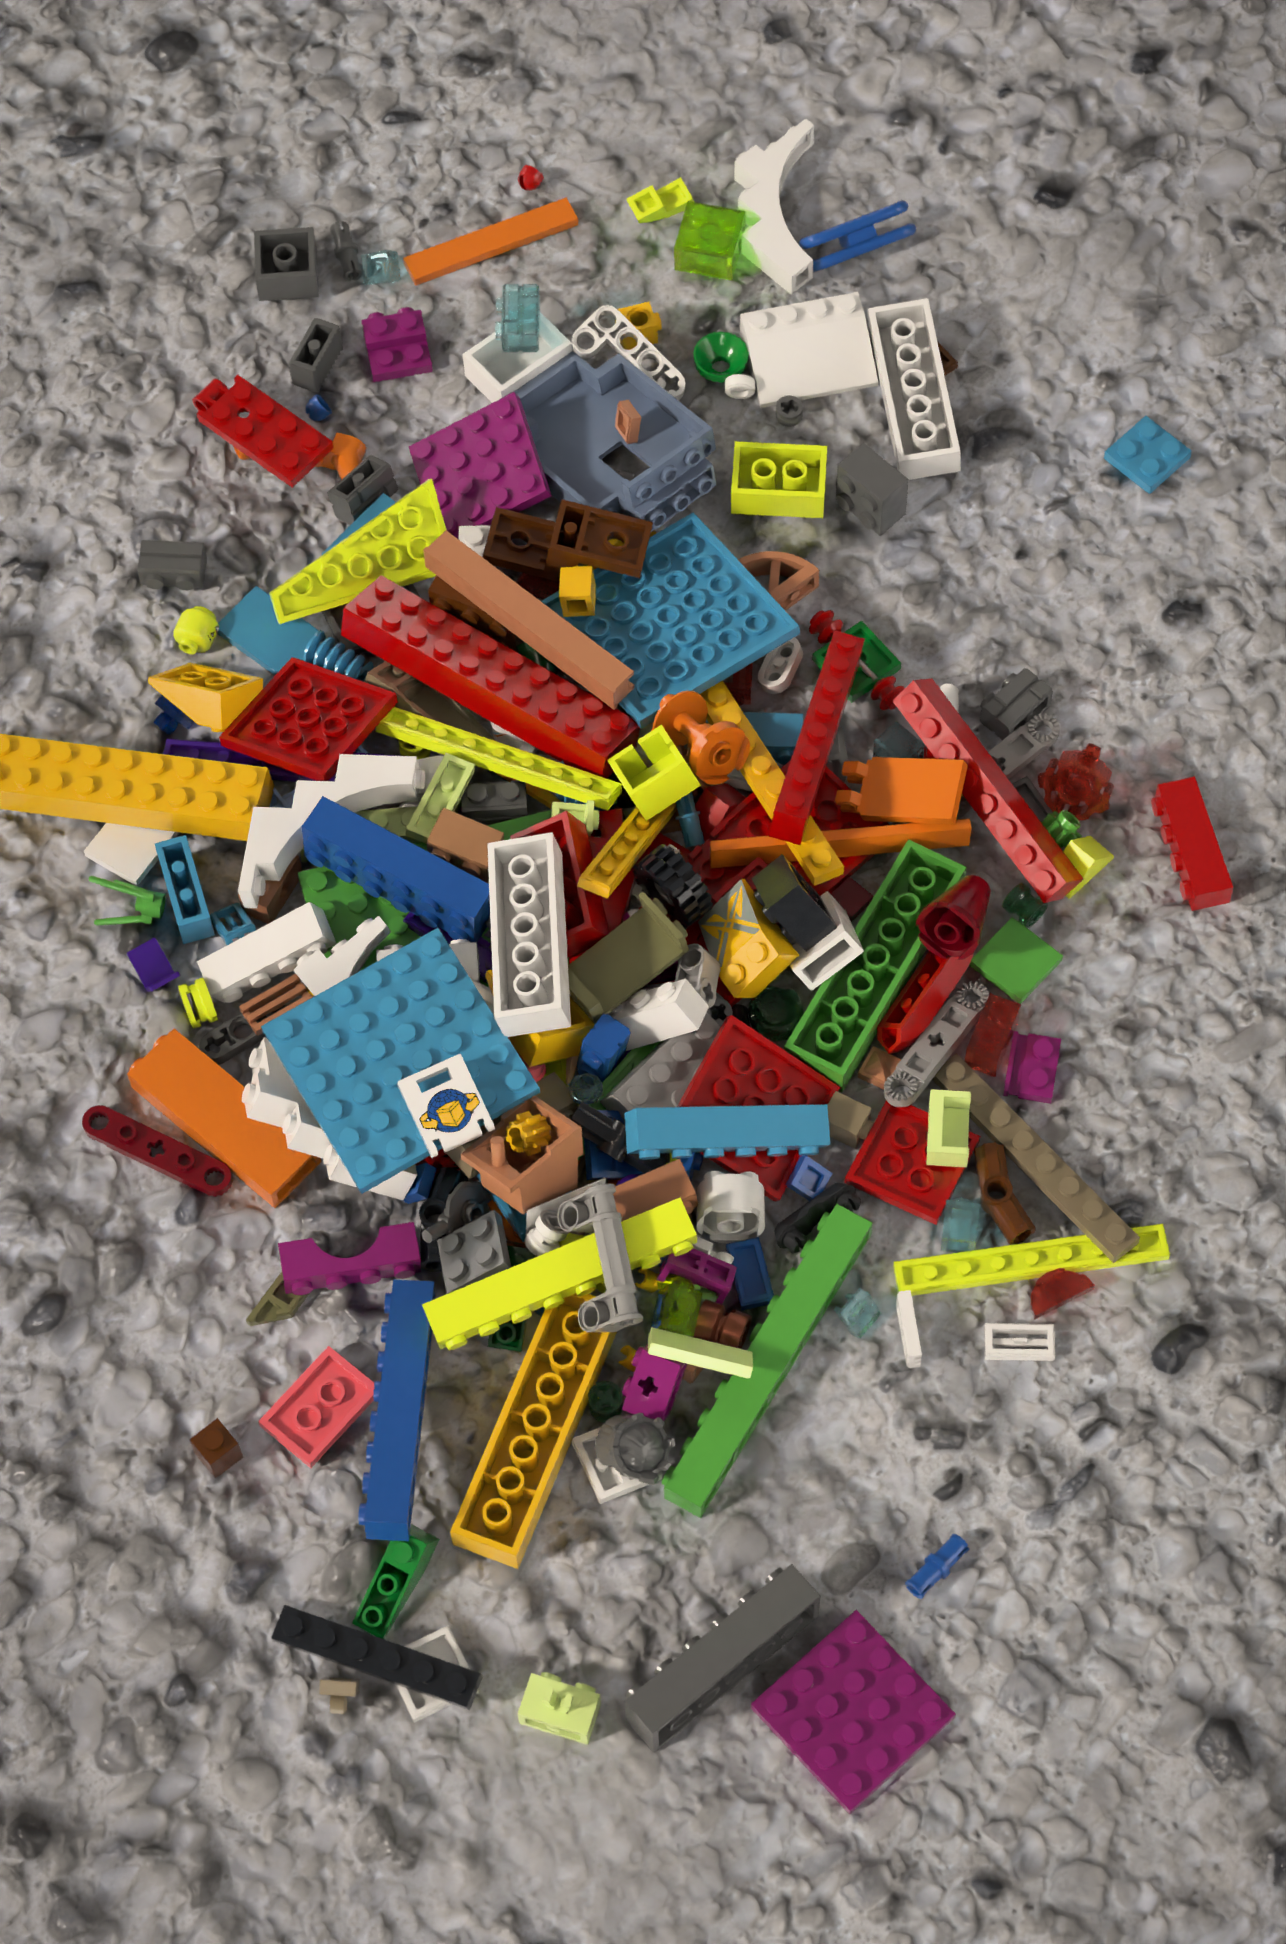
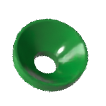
(720, 347)

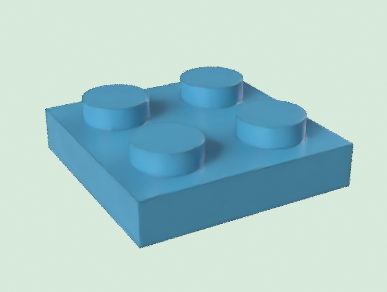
(1147, 454)

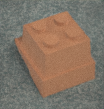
(530, 1179)

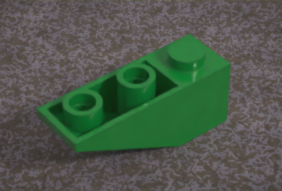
(395, 1581)

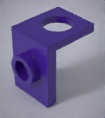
(151, 965)

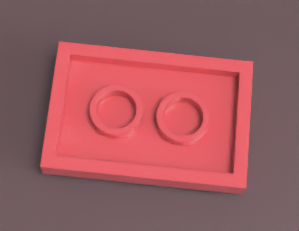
(319, 1407)

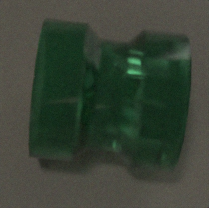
(1025, 905)

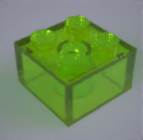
(709, 240)

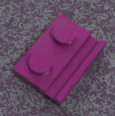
(1032, 1067)

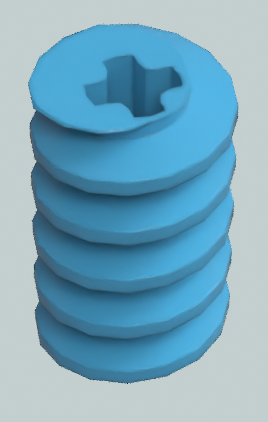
(330, 656)

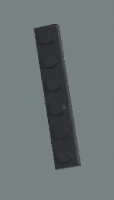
(377, 1657)

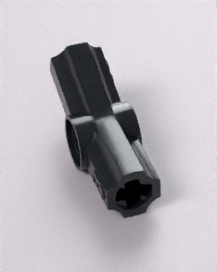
(611, 1137)
(435, 1204)

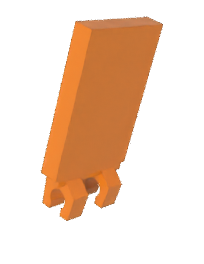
(904, 789)

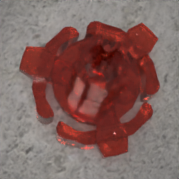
(1077, 780)

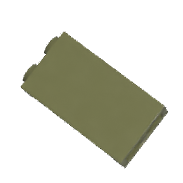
(626, 959)

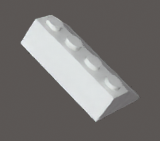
(809, 349)

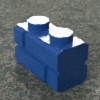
(603, 1047)

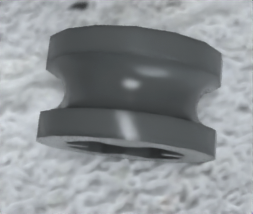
(784, 404)

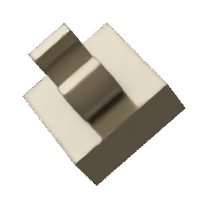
(339, 1690)

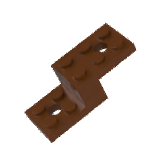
(575, 538)

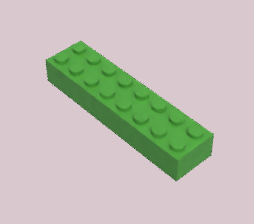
(856, 998)

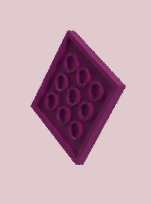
(482, 465)
(853, 1711)

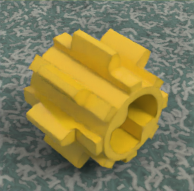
(528, 1133)

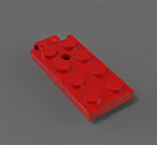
(269, 433)

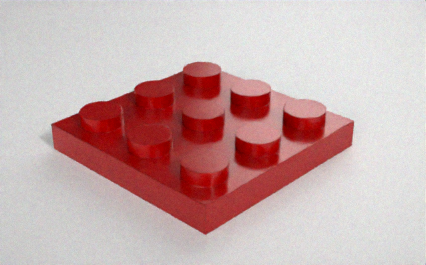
(895, 1168)

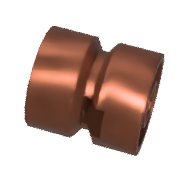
(722, 1327)

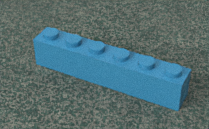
(727, 1130)

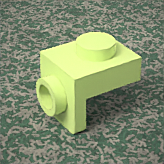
(583, 812)

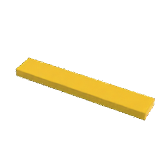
(623, 851)

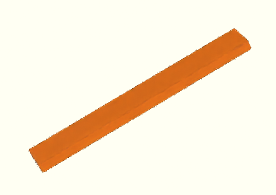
(844, 842)

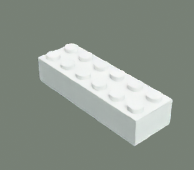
(914, 389)
(528, 935)

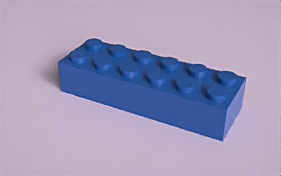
(396, 870)

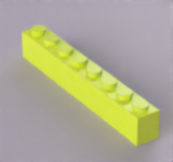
(554, 1276)

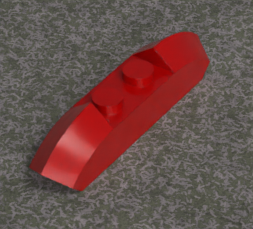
(920, 1001)

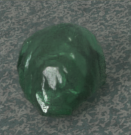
(775, 1013)

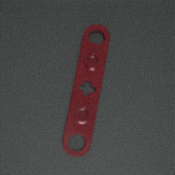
(178, 1160)

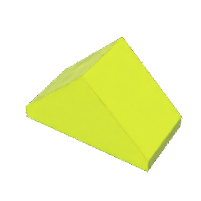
(1088, 858)

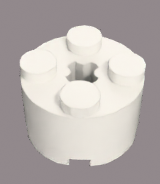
(730, 1206)

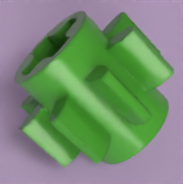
(1062, 827)

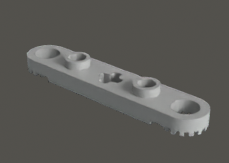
(1020, 749)
(922, 1059)

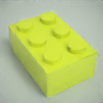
(778, 479)

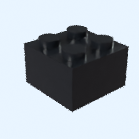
(792, 904)

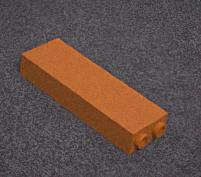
(211, 1111)

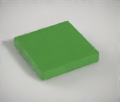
(1016, 960)

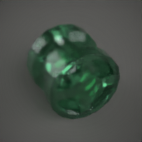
(605, 1394)

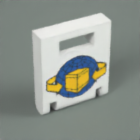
(448, 1110)

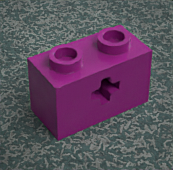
(649, 1396)

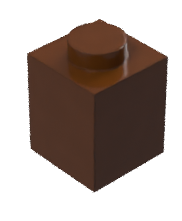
(216, 1448)

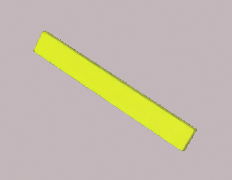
(500, 758)
(1021, 1262)

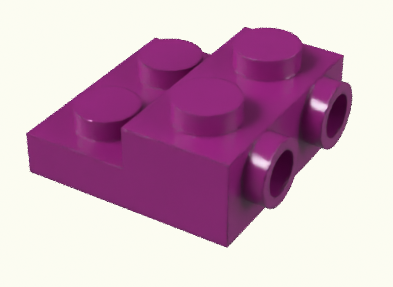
(396, 344)

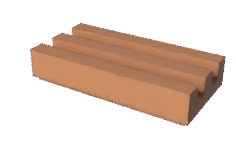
(248, 1008)

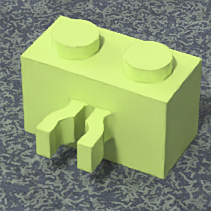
(559, 1707)

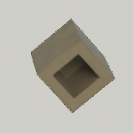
(848, 1120)

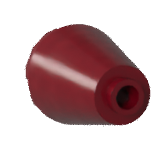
(955, 919)

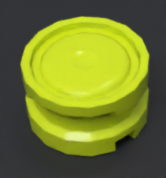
(201, 1001)

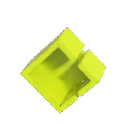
(660, 784)

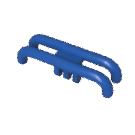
(858, 236)

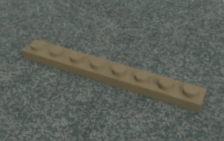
(1039, 1161)

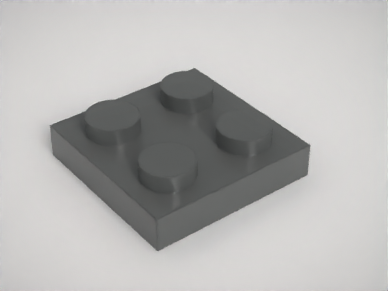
(474, 1252)

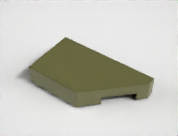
(275, 1304)

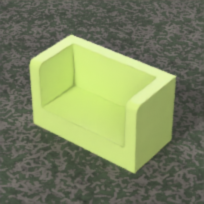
(948, 1128)

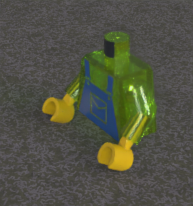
(674, 1309)

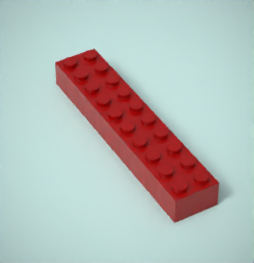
(487, 677)

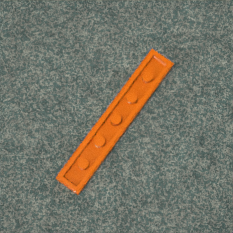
(490, 241)

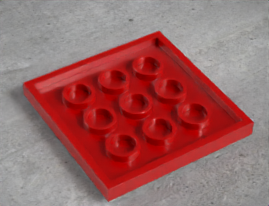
(308, 719)
(754, 1071)

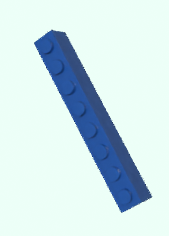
(399, 1412)

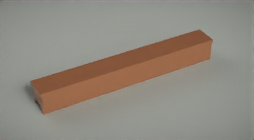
(529, 619)

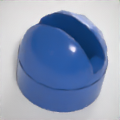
(317, 408)

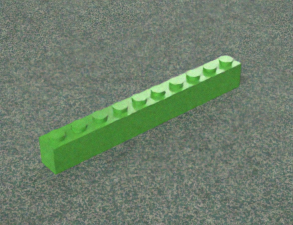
(775, 1350)

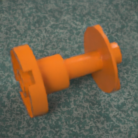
(714, 748)

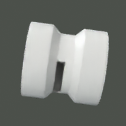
(546, 1234)

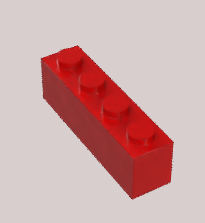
(1192, 843)

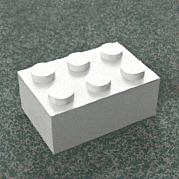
(502, 372)

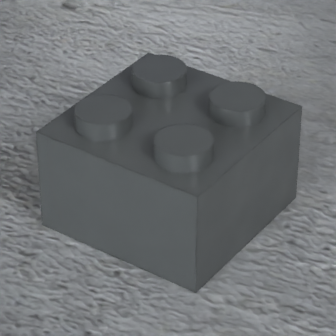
(286, 264)
(871, 489)

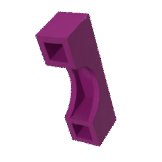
(310, 1268)

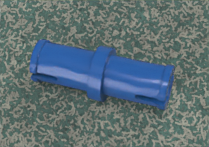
(937, 1566)

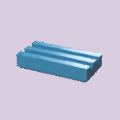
(236, 931)

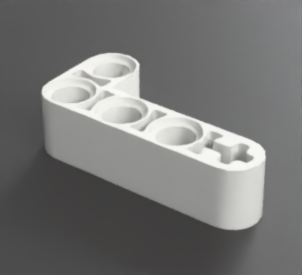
(613, 337)

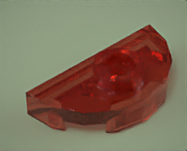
(1057, 1289)

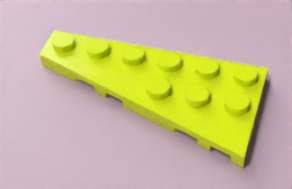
(384, 546)

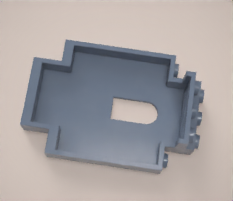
(573, 428)

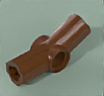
(1005, 1211)

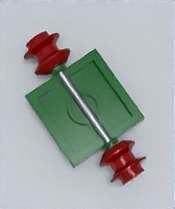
(875, 665)

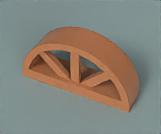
(801, 573)

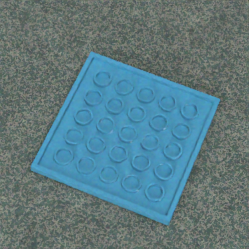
(685, 618)
(385, 1026)

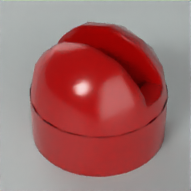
(530, 178)

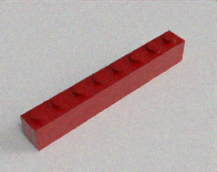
(816, 738)
(989, 791)

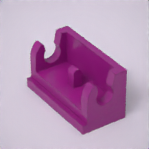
(701, 1270)

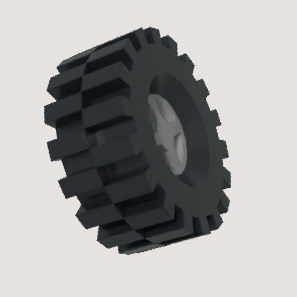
(674, 884)

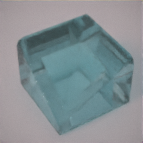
(381, 267)

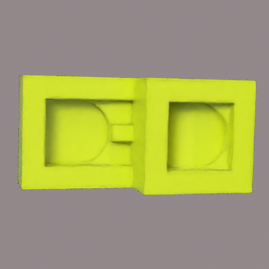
(659, 204)

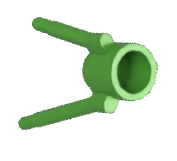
(148, 902)

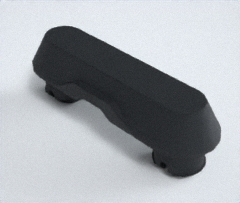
(793, 1229)

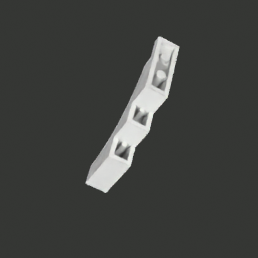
(359, 784)

